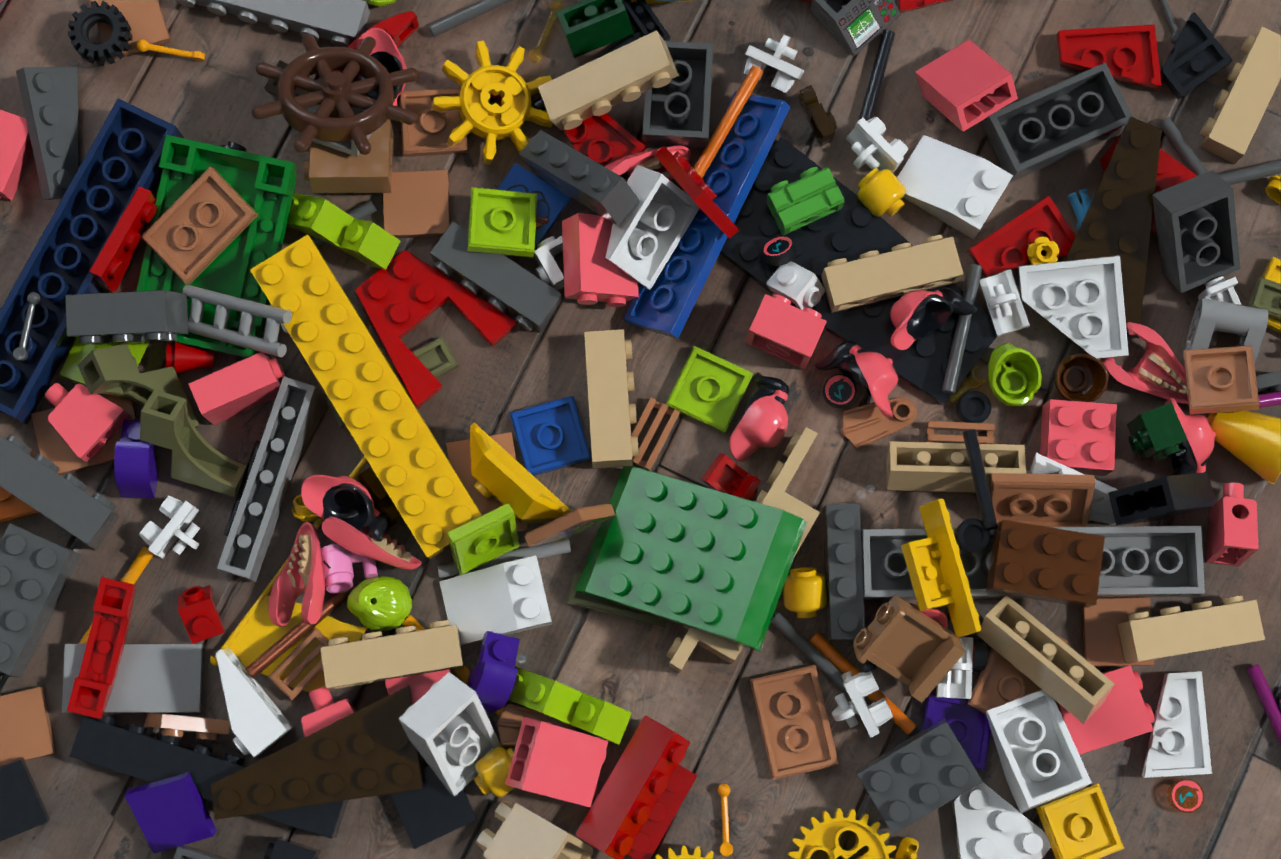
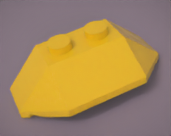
(509, 482)

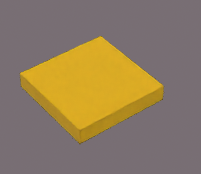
(1080, 825)

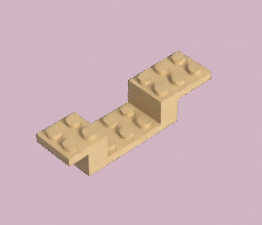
(775, 498)

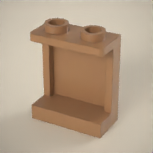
(909, 646)

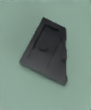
(1193, 58)

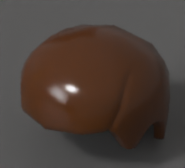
(1081, 378)

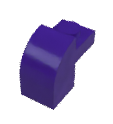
(135, 463)
(495, 671)

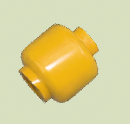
(881, 192)
(805, 592)
(493, 771)

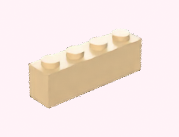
(608, 81)
(1246, 98)
(891, 274)
(608, 399)
(946, 465)
(1190, 631)
(391, 656)
(1045, 659)

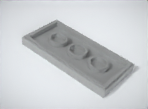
(147, 679)

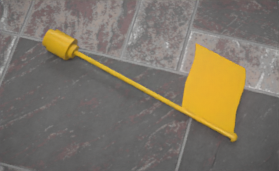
(259, 633)

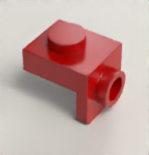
(730, 478)
(200, 614)

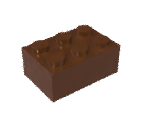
(1045, 564)

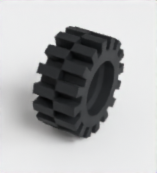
(91, 17)

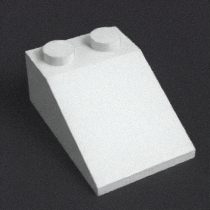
(953, 184)
(652, 228)
(497, 600)
(250, 710)
(450, 731)
(1036, 750)

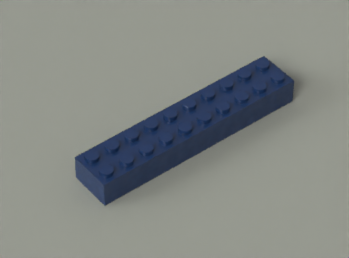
(117, 163)

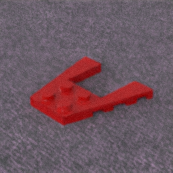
(407, 295)

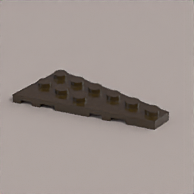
(1123, 211)
(342, 762)

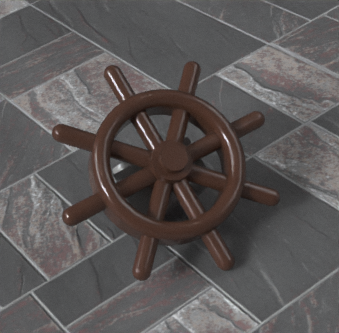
(334, 108)

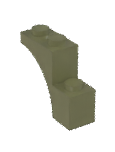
(116, 373)
(194, 460)

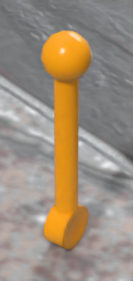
(142, 45)
(725, 848)

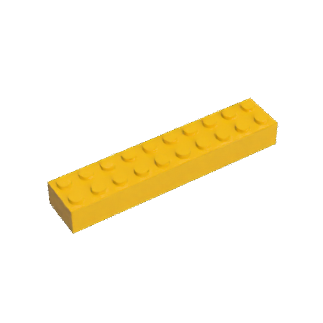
(367, 394)

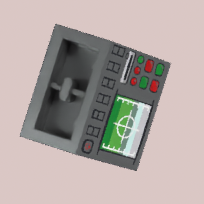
(855, 21)

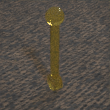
(535, 54)

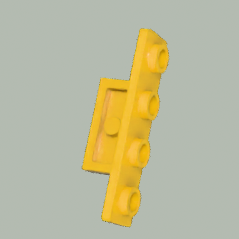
(939, 571)

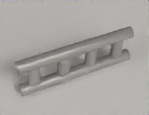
(248, 310)

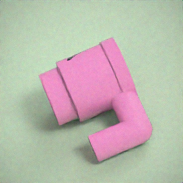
(339, 569)

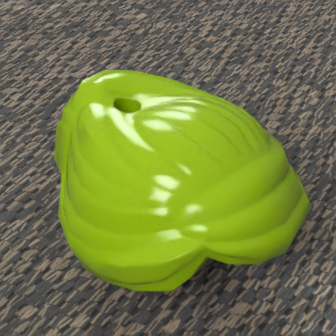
(1019, 381)
(389, 603)

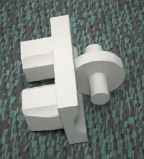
(786, 72)
(873, 148)
(1004, 303)
(163, 539)
(958, 680)
(871, 715)

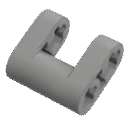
(1220, 316)

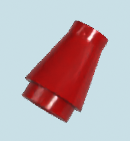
(188, 357)

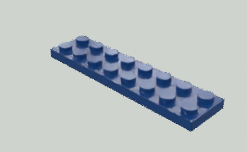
(731, 177)

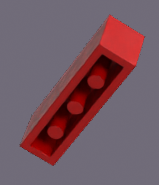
(633, 788)

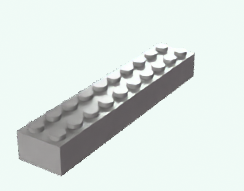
(1134, 563)

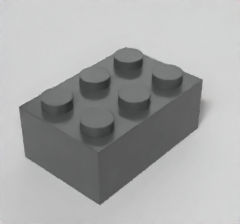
(681, 109)
(1197, 231)
(127, 317)
(918, 776)

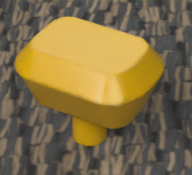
(907, 849)

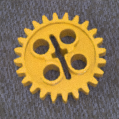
(826, 833)

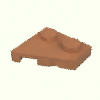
(175, 725)

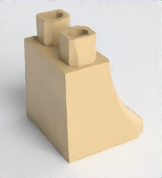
(529, 837)

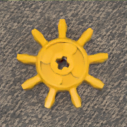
(492, 84)

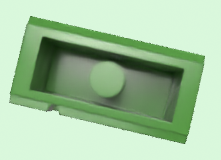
(804, 200)

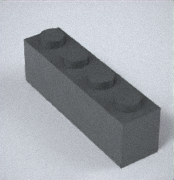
(579, 177)
(497, 278)
(843, 571)

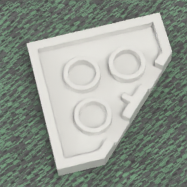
(1081, 301)
(994, 828)

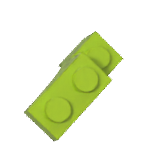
(336, 227)
(569, 705)

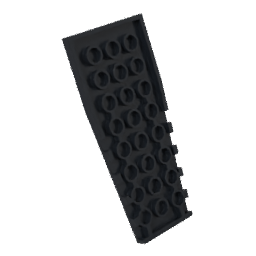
(847, 236)

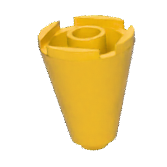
(1251, 439)

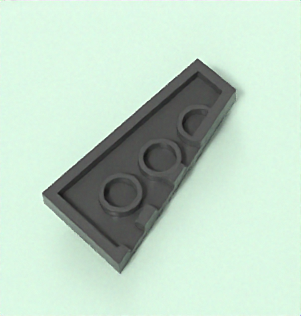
(52, 123)

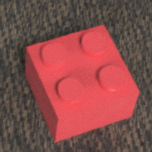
(785, 330)
(1079, 435)

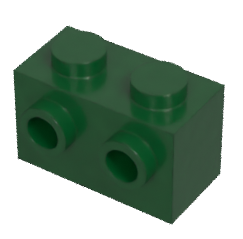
(593, 24)
(1156, 433)

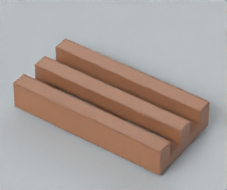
(663, 409)
(959, 426)
(283, 685)

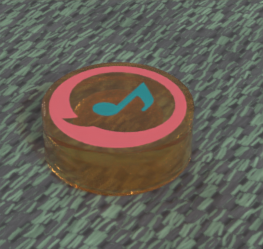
(1185, 795)

